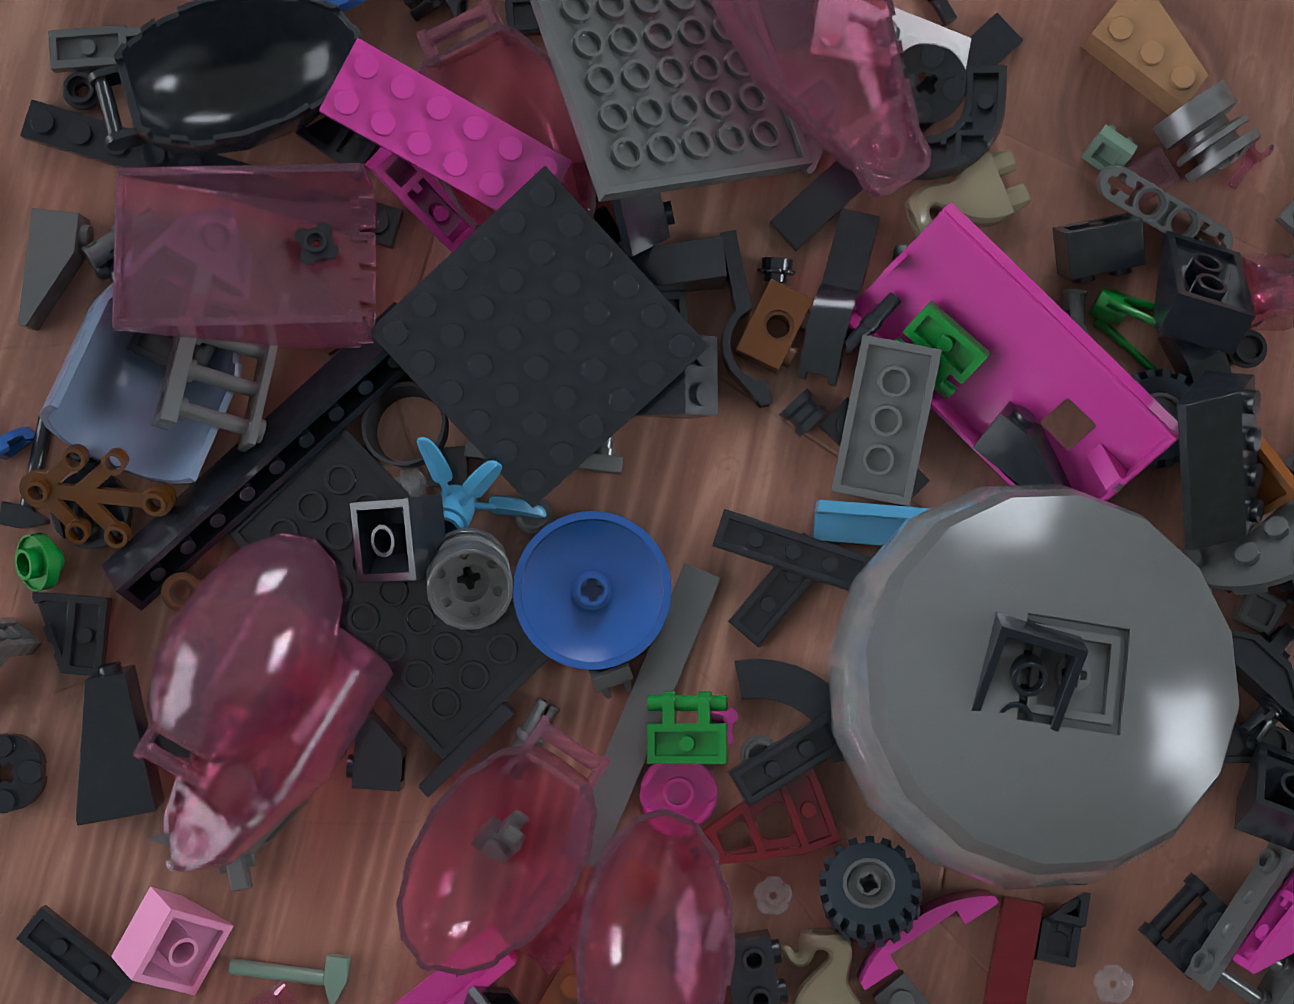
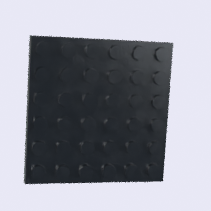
(539, 337)

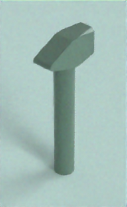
(333, 977)

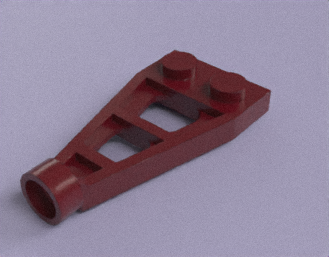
(807, 811)

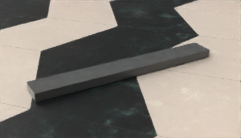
(657, 674)

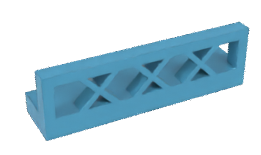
(859, 521)

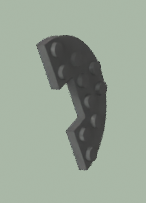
(1254, 561)

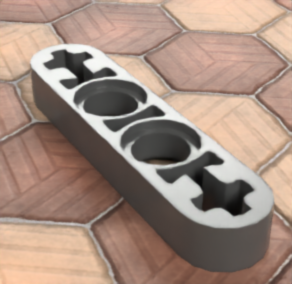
(1166, 209)

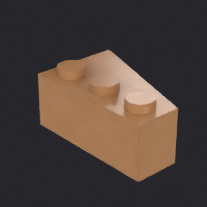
(1147, 52)

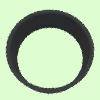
(374, 412)

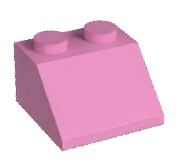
(171, 942)

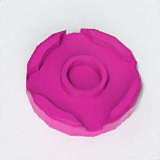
(679, 788)

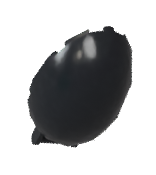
(225, 74)

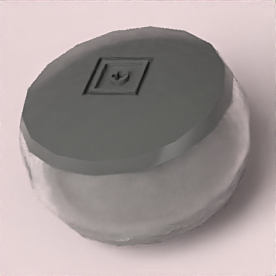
(1010, 792)

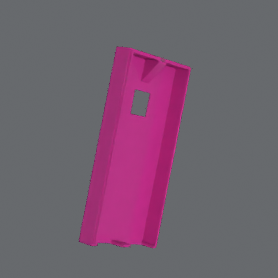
(1034, 357)

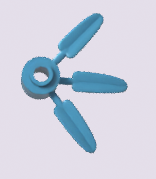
(461, 501)

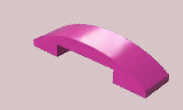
(967, 906)

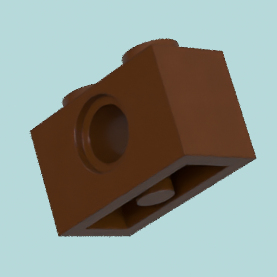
(776, 303)

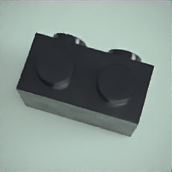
(1099, 247)
(754, 970)

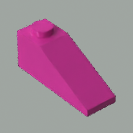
(422, 197)
(1272, 934)

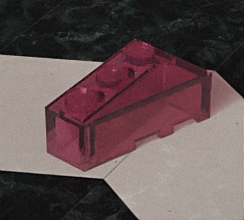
(1271, 290)

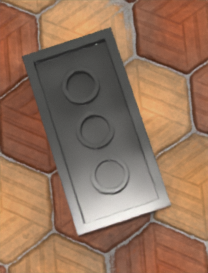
(886, 420)

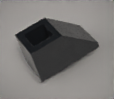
(377, 757)

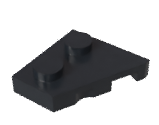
(76, 629)

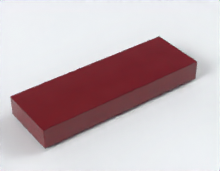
(1013, 951)

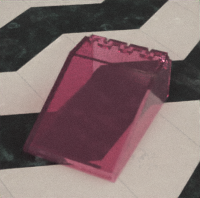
(220, 260)

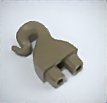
(974, 191)
(830, 980)

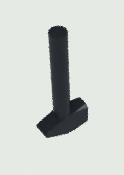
(23, 514)

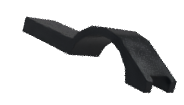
(838, 295)
(741, 303)

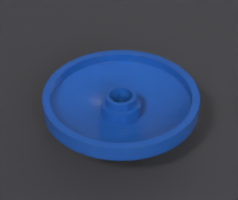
(592, 590)

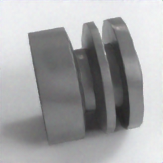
(1207, 132)
(472, 599)

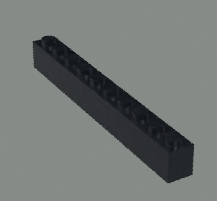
(247, 478)

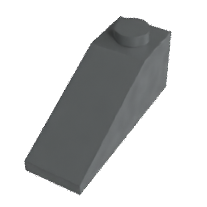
(51, 261)

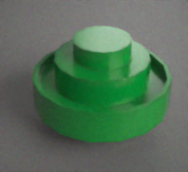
(38, 561)

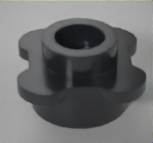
(319, 254)

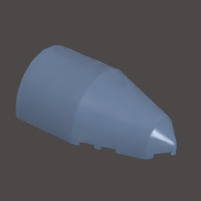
(110, 398)

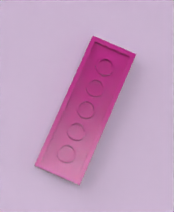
(435, 128)

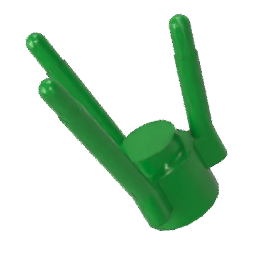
(1112, 307)

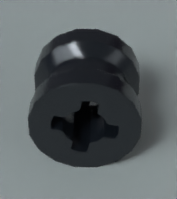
(803, 413)

